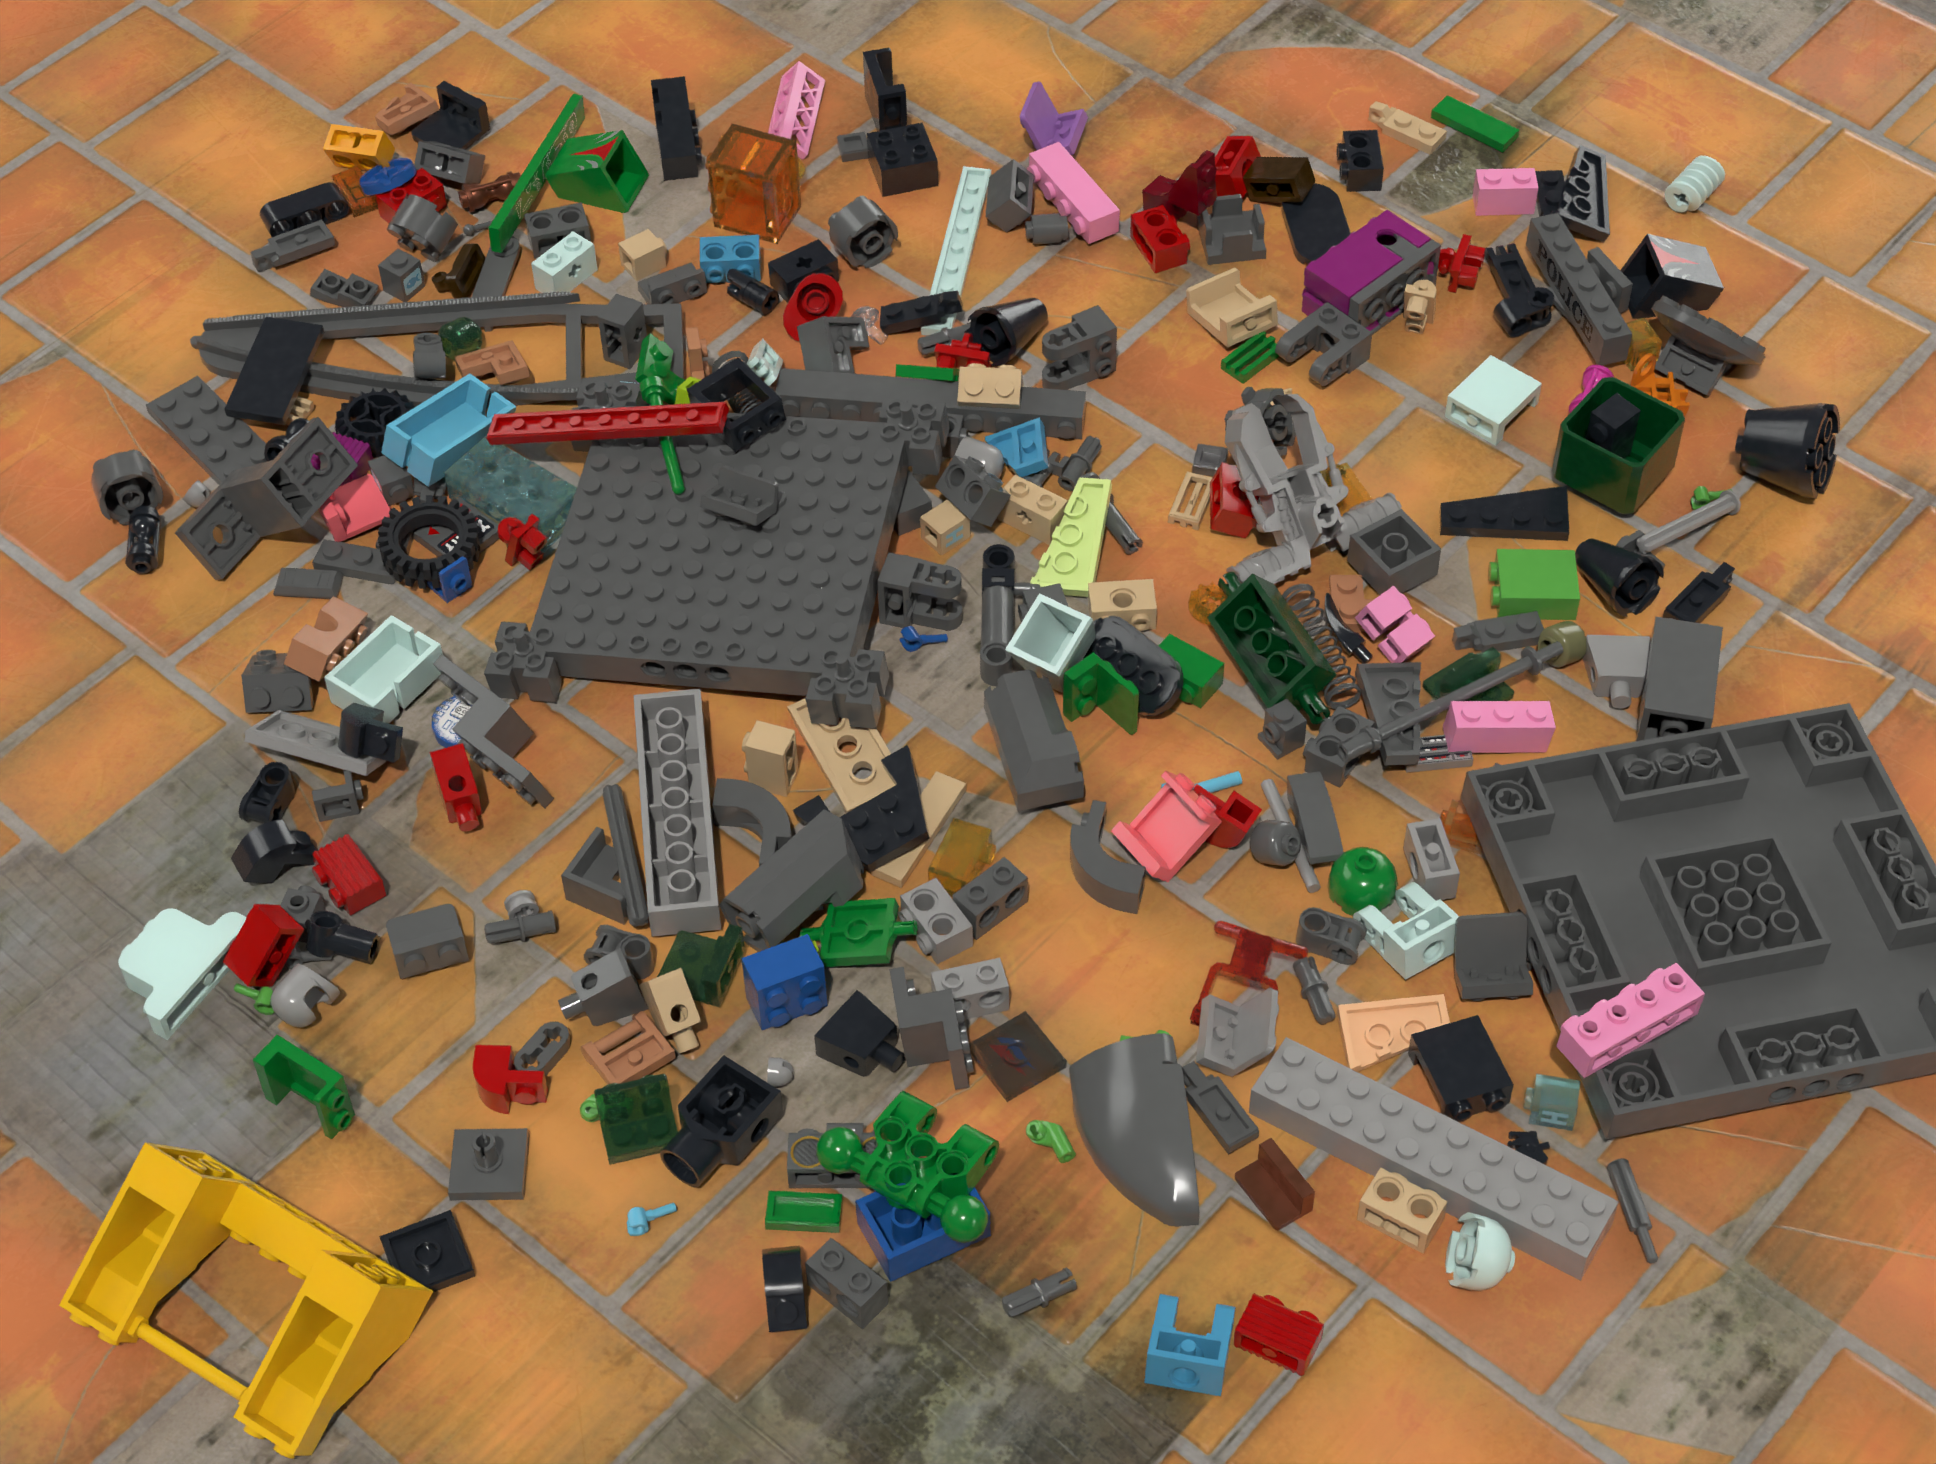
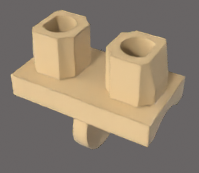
(1419, 305)

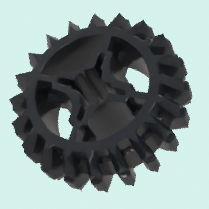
(369, 414)

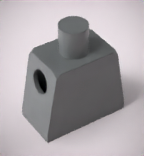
(604, 991)

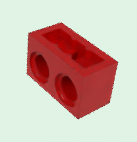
(1159, 239)

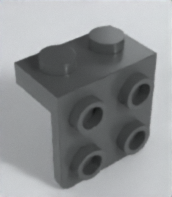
(274, 686)
(426, 940)
(1491, 956)

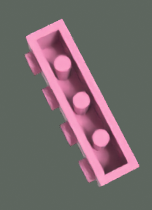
(1074, 193)
(1629, 1019)

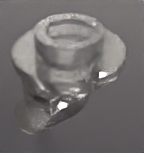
(871, 317)

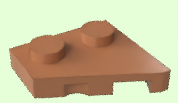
(406, 111)

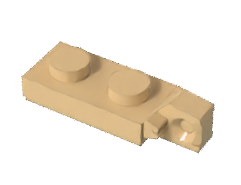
(1406, 127)

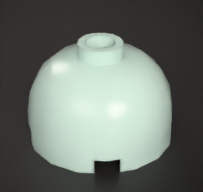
(1479, 1253)

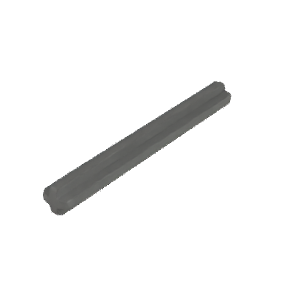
(625, 855)

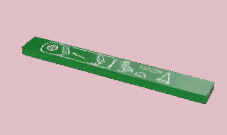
(534, 177)

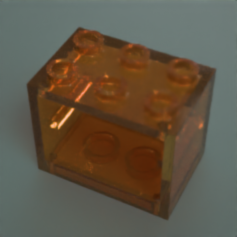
(754, 183)

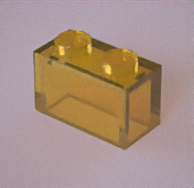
(961, 855)

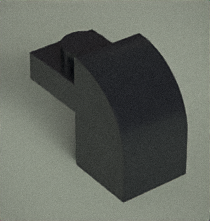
(366, 733)
(268, 848)
(784, 1288)

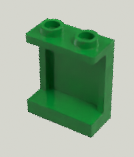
(288, 1068)

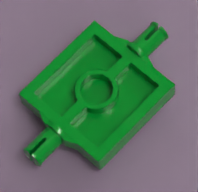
(860, 932)

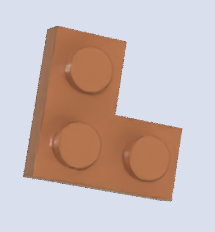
(696, 351)
(500, 359)
(1349, 599)

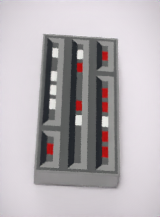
(1435, 756)

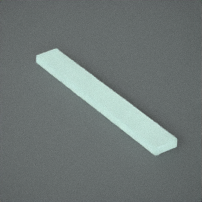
(960, 239)

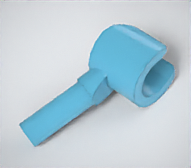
(638, 1218)

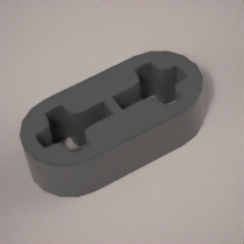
(538, 1048)

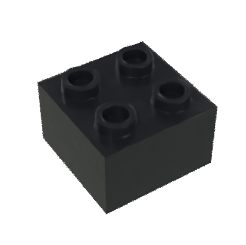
(902, 159)

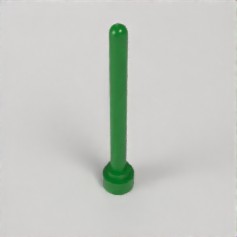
(653, 392)

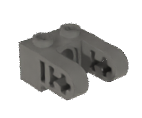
(1336, 335)
(1080, 350)
(909, 596)

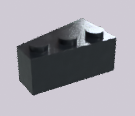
(675, 130)

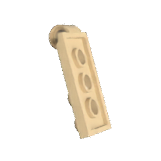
(840, 766)

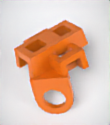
(1648, 384)

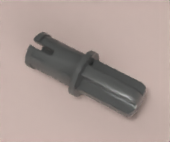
(927, 344)
(1080, 462)
(520, 927)
(1314, 989)
(1038, 1293)

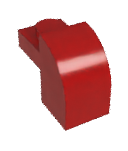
(1236, 817)
(500, 1082)

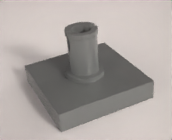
(488, 1164)

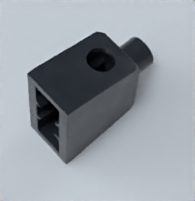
(859, 1038)

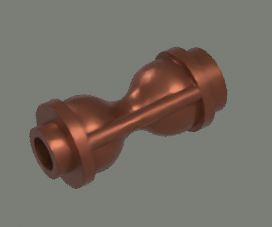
(477, 195)

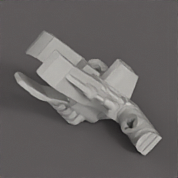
(1297, 499)

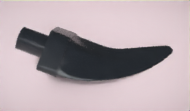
(1351, 641)

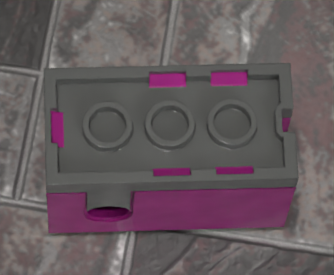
(1370, 271)

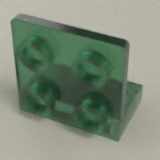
(707, 962)
(635, 1117)

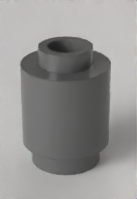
(1046, 228)

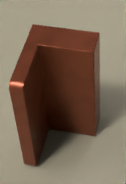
(1276, 1186)

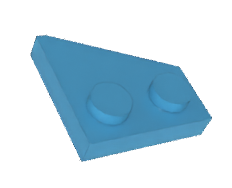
(1022, 447)

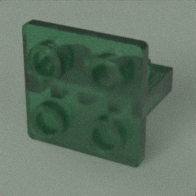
(1465, 671)

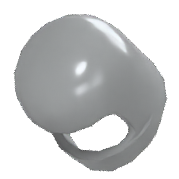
(984, 452)
(297, 996)

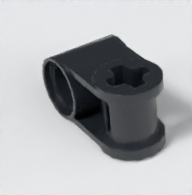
(1523, 312)
(268, 794)

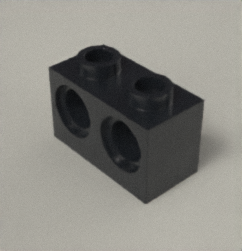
(1361, 160)

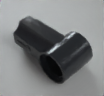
(330, 937)

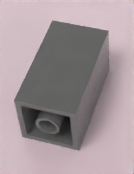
(1679, 678)

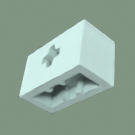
(565, 265)

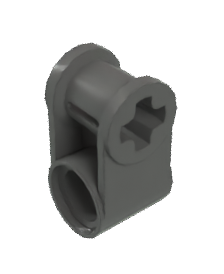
(428, 357)
(1330, 935)
(634, 946)

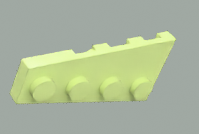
(1077, 540)

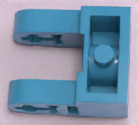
(1185, 1358)

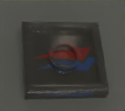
(1016, 1056)

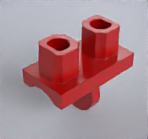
(1458, 263)
(961, 353)
(522, 540)

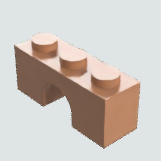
(320, 648)

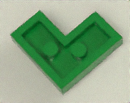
(656, 361)

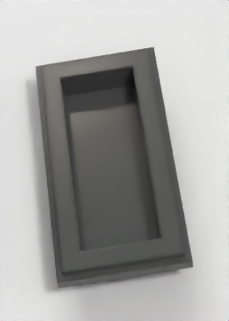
(308, 583)

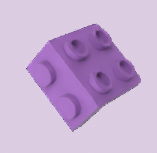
(1048, 126)

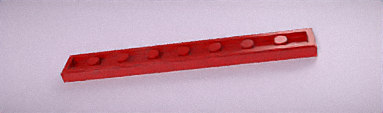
(608, 423)

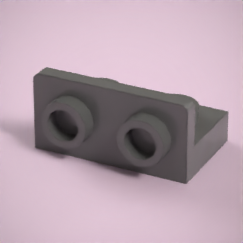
(674, 285)

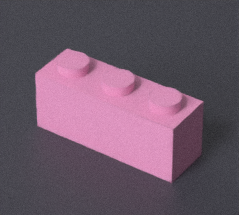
(1499, 726)

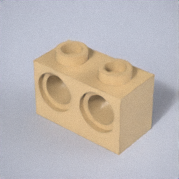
(1397, 1216)

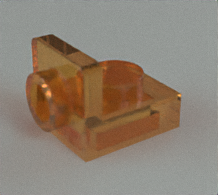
(1460, 830)

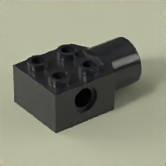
(721, 1121)

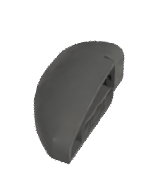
(1138, 1124)

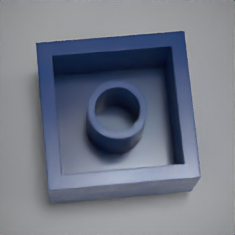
(784, 982)

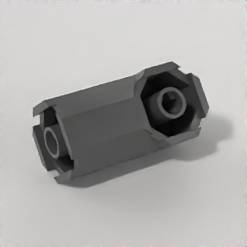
(1033, 741)
(807, 871)

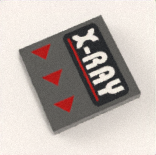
(442, 539)

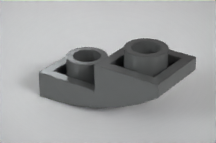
(343, 291)

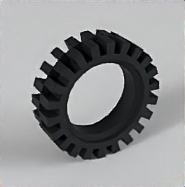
(420, 515)

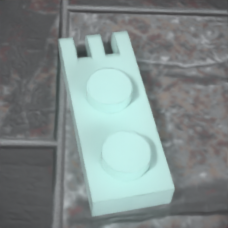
(765, 362)

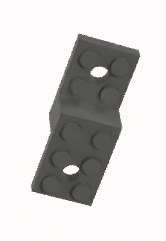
(492, 732)

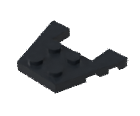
(887, 822)

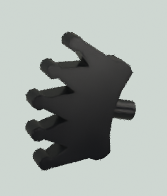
(1528, 1144)

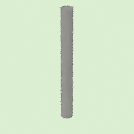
(1281, 814)

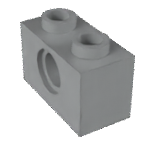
(1431, 859)

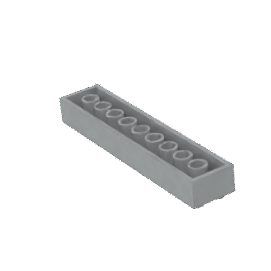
(1382, 1128)

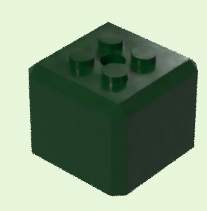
(1604, 475)

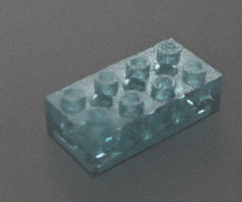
(510, 485)

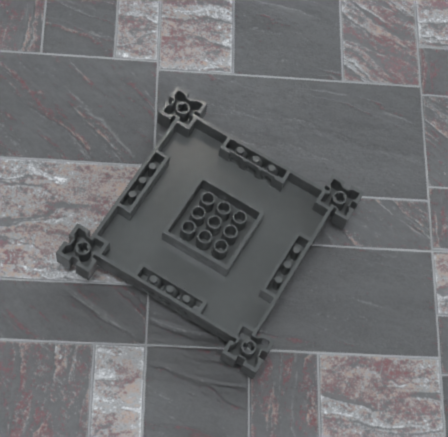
(699, 599)

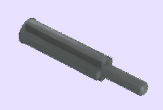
(1632, 1205)

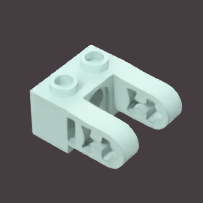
(1417, 941)

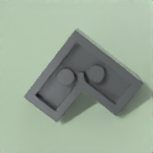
(828, 343)
(593, 879)

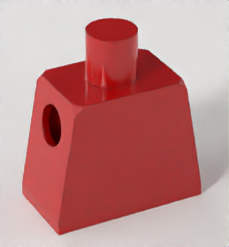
(457, 786)

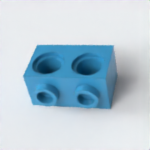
(728, 252)

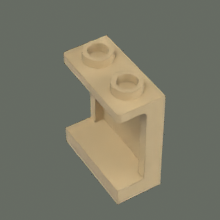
(1230, 309)

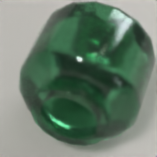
(460, 337)

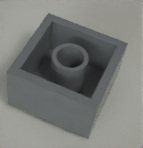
(1394, 553)

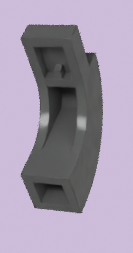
(753, 808)
(1098, 874)

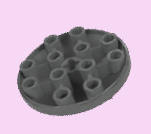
(1700, 346)

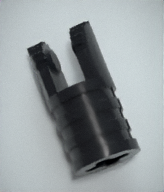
(752, 291)

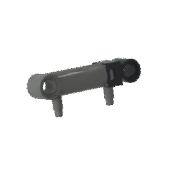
(998, 611)

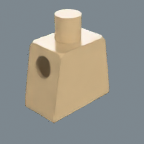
(667, 993)

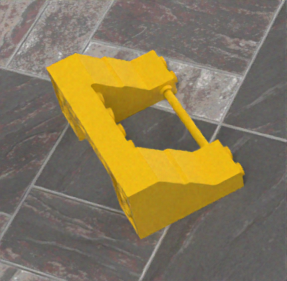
(334, 1335)

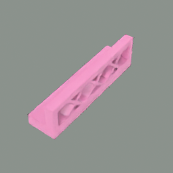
(790, 104)

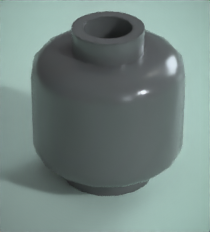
(1275, 842)

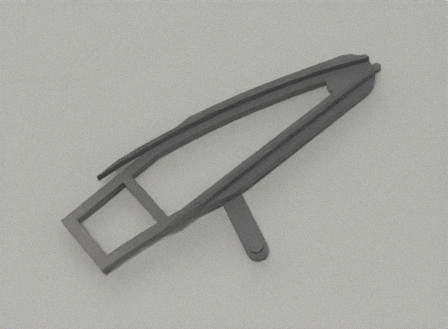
(229, 339)

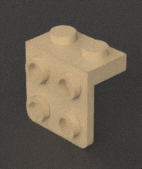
(990, 386)

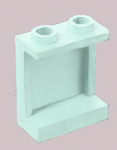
(1491, 399)

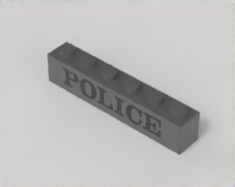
(1578, 289)

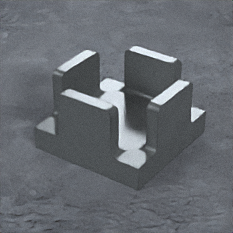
(1232, 233)

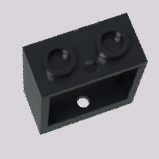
(727, 383)

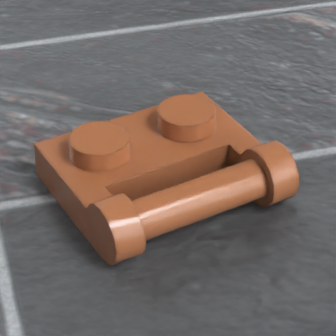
(632, 1059)

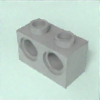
(940, 918)
(978, 986)

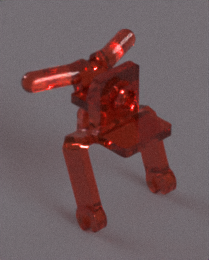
(1248, 961)

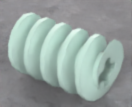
(1694, 184)

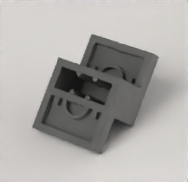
(932, 1027)

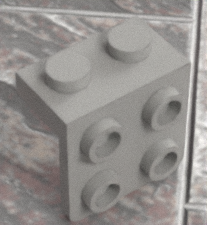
(1236, 1035)

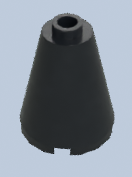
(1007, 327)
(1620, 575)

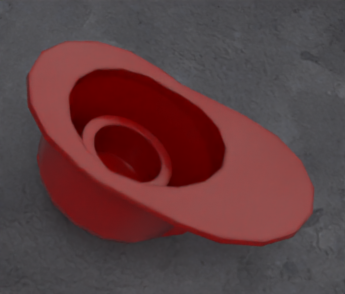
(813, 298)

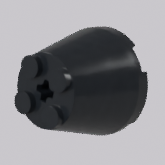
(1791, 446)

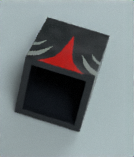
(1671, 270)

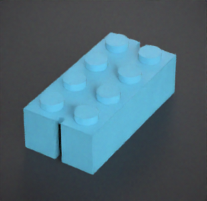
(443, 428)

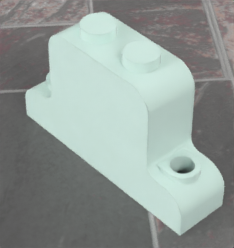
(177, 964)

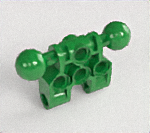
(927, 1180)

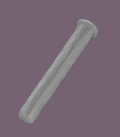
(1727, 503)

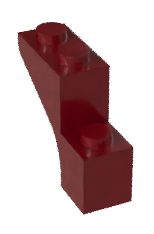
(1191, 192)

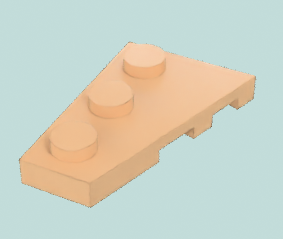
(1384, 1027)

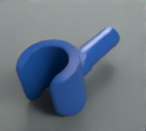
(913, 641)

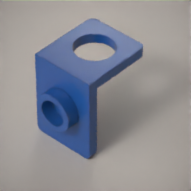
(454, 580)

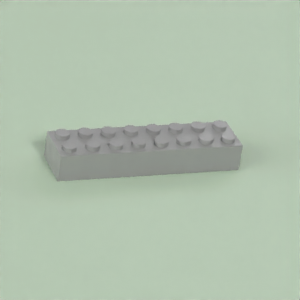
(676, 813)

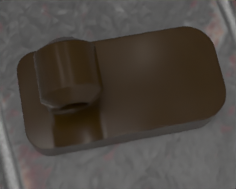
(463, 273)

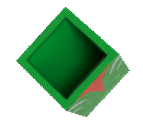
(598, 171)

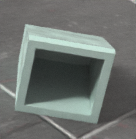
(1051, 639)

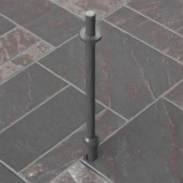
(1370, 738)

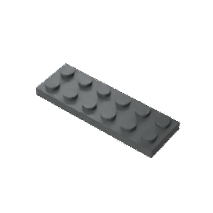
(201, 427)

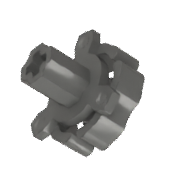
(1276, 418)

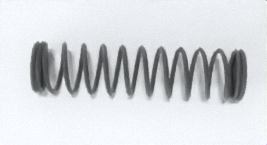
(1303, 603)

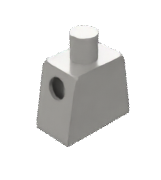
(1617, 666)

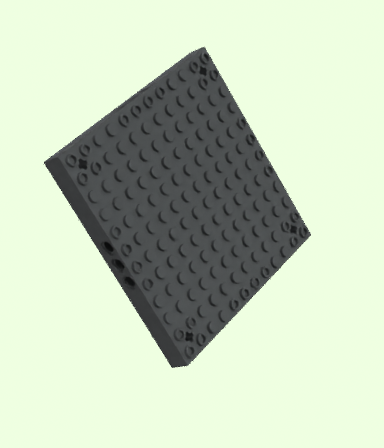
(1756, 865)

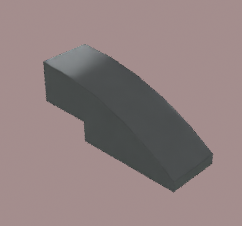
(1314, 817)

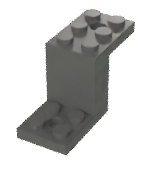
(266, 498)

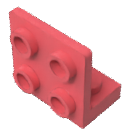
(354, 508)

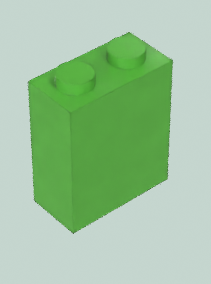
(1535, 582)

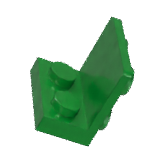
(1097, 683)

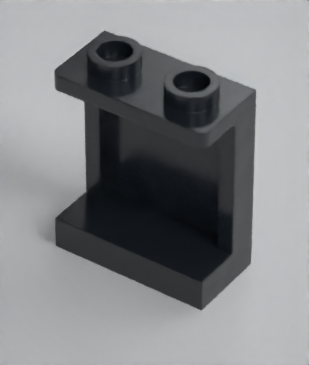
(884, 99)
(1462, 1068)

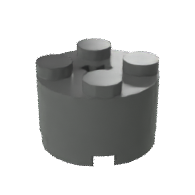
(422, 227)
(862, 232)
(125, 483)

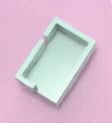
(385, 669)

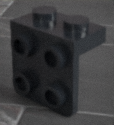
(458, 121)

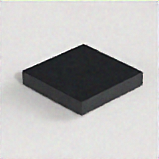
(429, 1252)

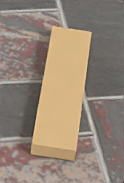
(938, 802)

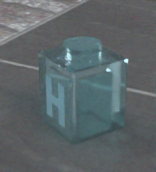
(1552, 1102)

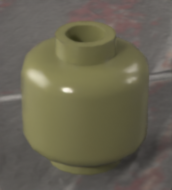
(1571, 638)

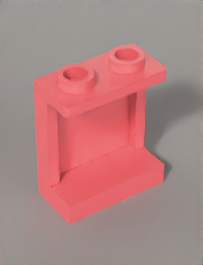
(1169, 827)

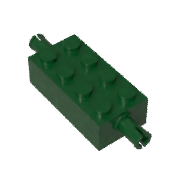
(1271, 645)

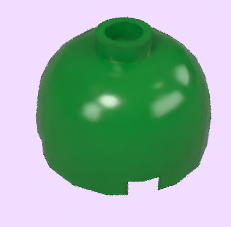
(1362, 879)

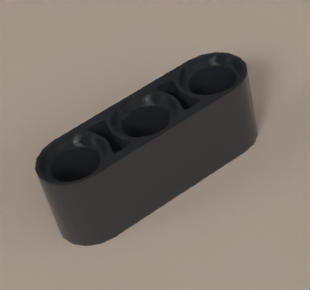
(303, 208)

